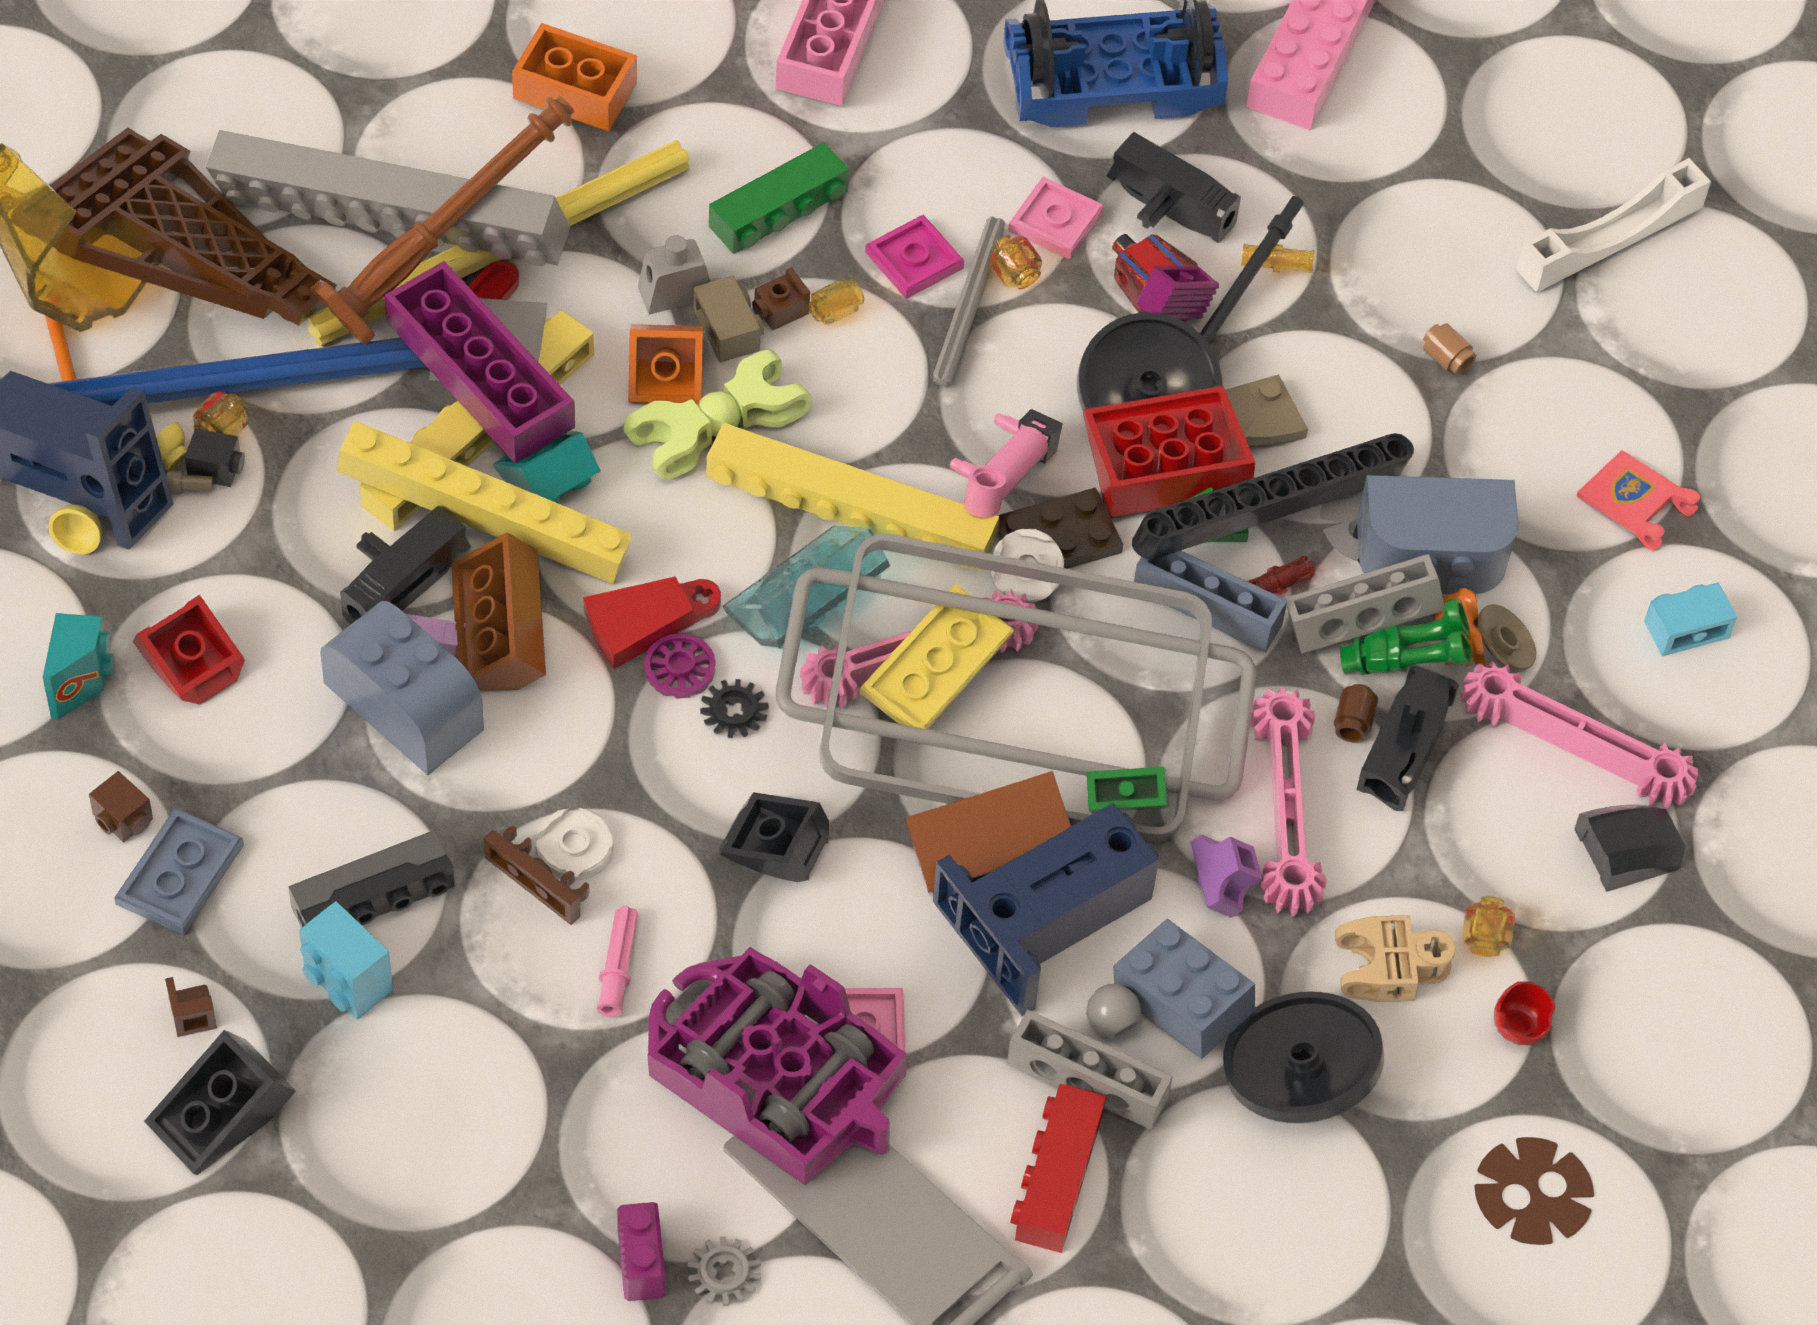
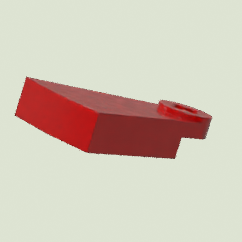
(637, 616)

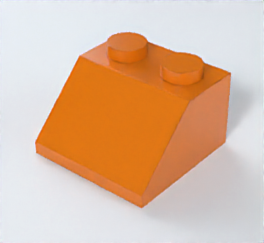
(665, 363)

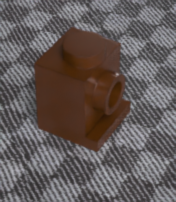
(782, 300)

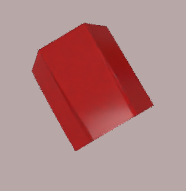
(191, 652)

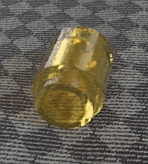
(836, 301)

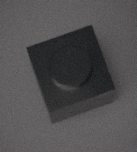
(214, 456)

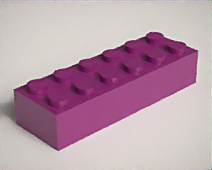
(480, 361)

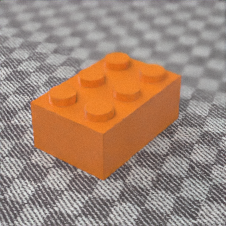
(580, 70)

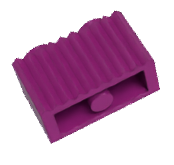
(1178, 292)
(641, 1251)

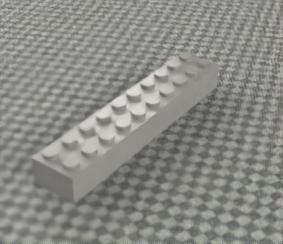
(383, 197)

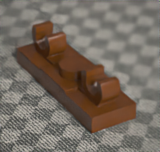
(534, 874)

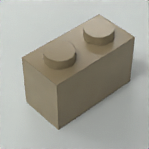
(727, 318)

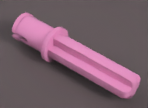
(615, 975)

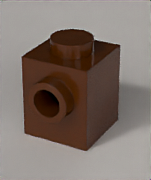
(120, 807)

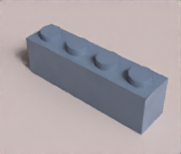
(1234, 603)

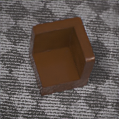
(191, 1009)

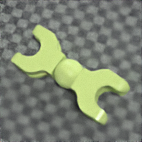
(689, 426)

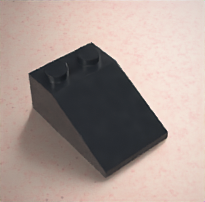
(219, 1102)

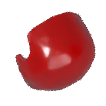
(1524, 1013)

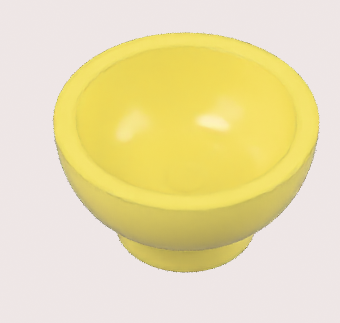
(171, 445)
(76, 529)

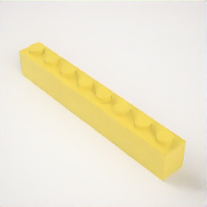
(460, 437)
(843, 492)
(483, 501)

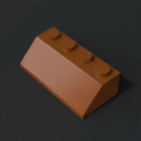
(501, 604)

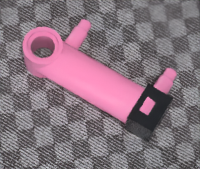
(1033, 441)

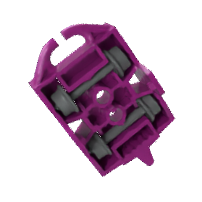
(786, 1116)

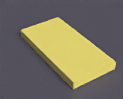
(935, 663)

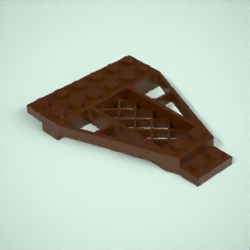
(137, 177)

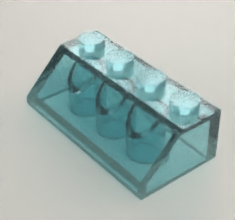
(767, 603)

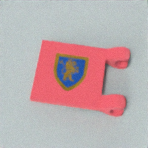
(1634, 495)

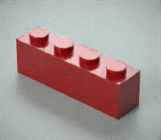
(1059, 1167)

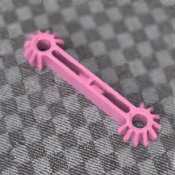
(865, 660)
(1579, 735)
(1287, 802)

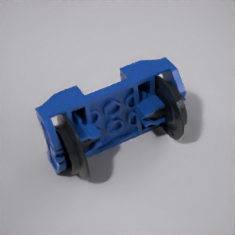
(1116, 62)

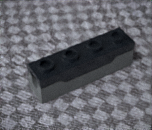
(378, 881)

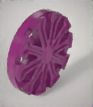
(680, 665)

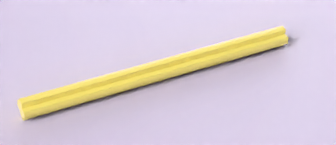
(575, 205)

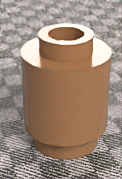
(1449, 349)

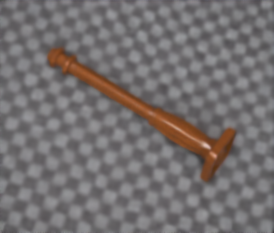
(412, 247)

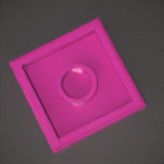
(914, 256)

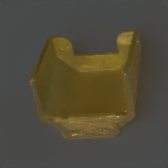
(53, 282)

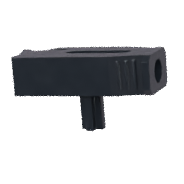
(1173, 189)
(407, 566)
(1407, 737)

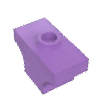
(1225, 872)

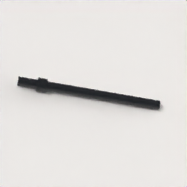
(1277, 229)

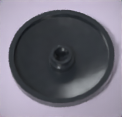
(1145, 359)
(1304, 1057)

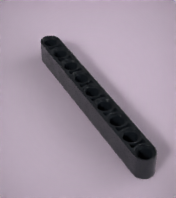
(1269, 496)

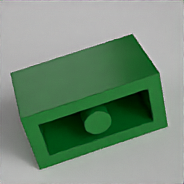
(1128, 789)

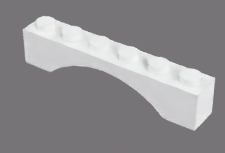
(1564, 252)

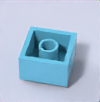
(345, 961)

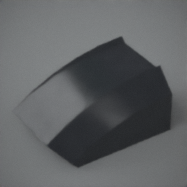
(777, 836)
(1630, 843)

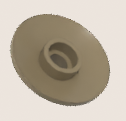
(1506, 637)

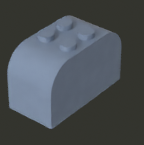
(1457, 521)
(404, 685)

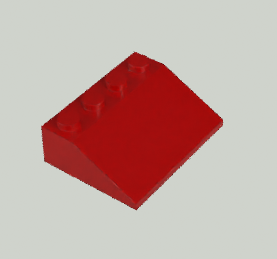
(1166, 449)

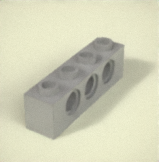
(1365, 603)
(1081, 1062)

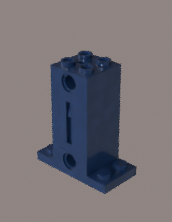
(84, 452)
(1047, 898)

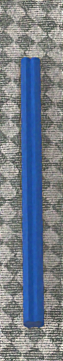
(251, 372)

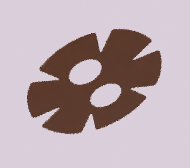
(1533, 1221)

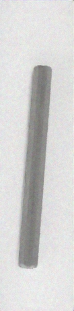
(968, 303)

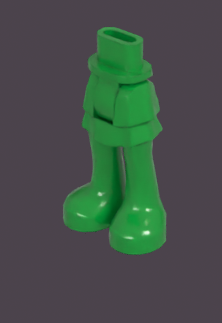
(1388, 652)

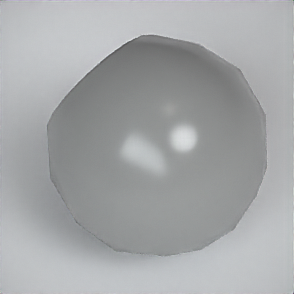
(1113, 1010)

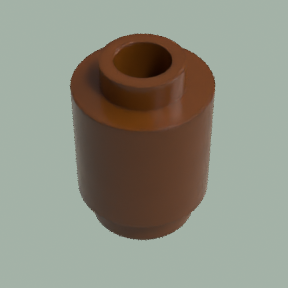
(1355, 713)

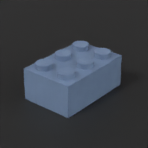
(1186, 988)

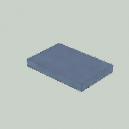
(179, 871)

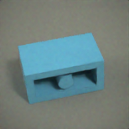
(1690, 618)

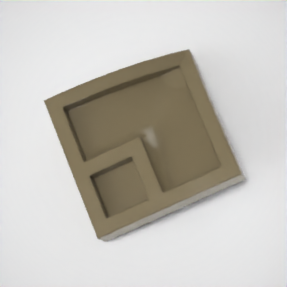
(1267, 412)

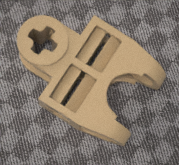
(1395, 958)

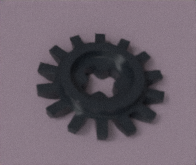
(732, 695)

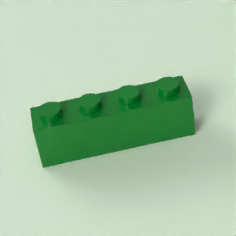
(778, 198)

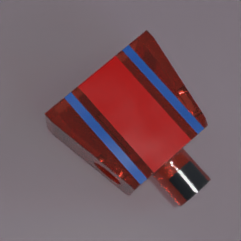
(1138, 259)

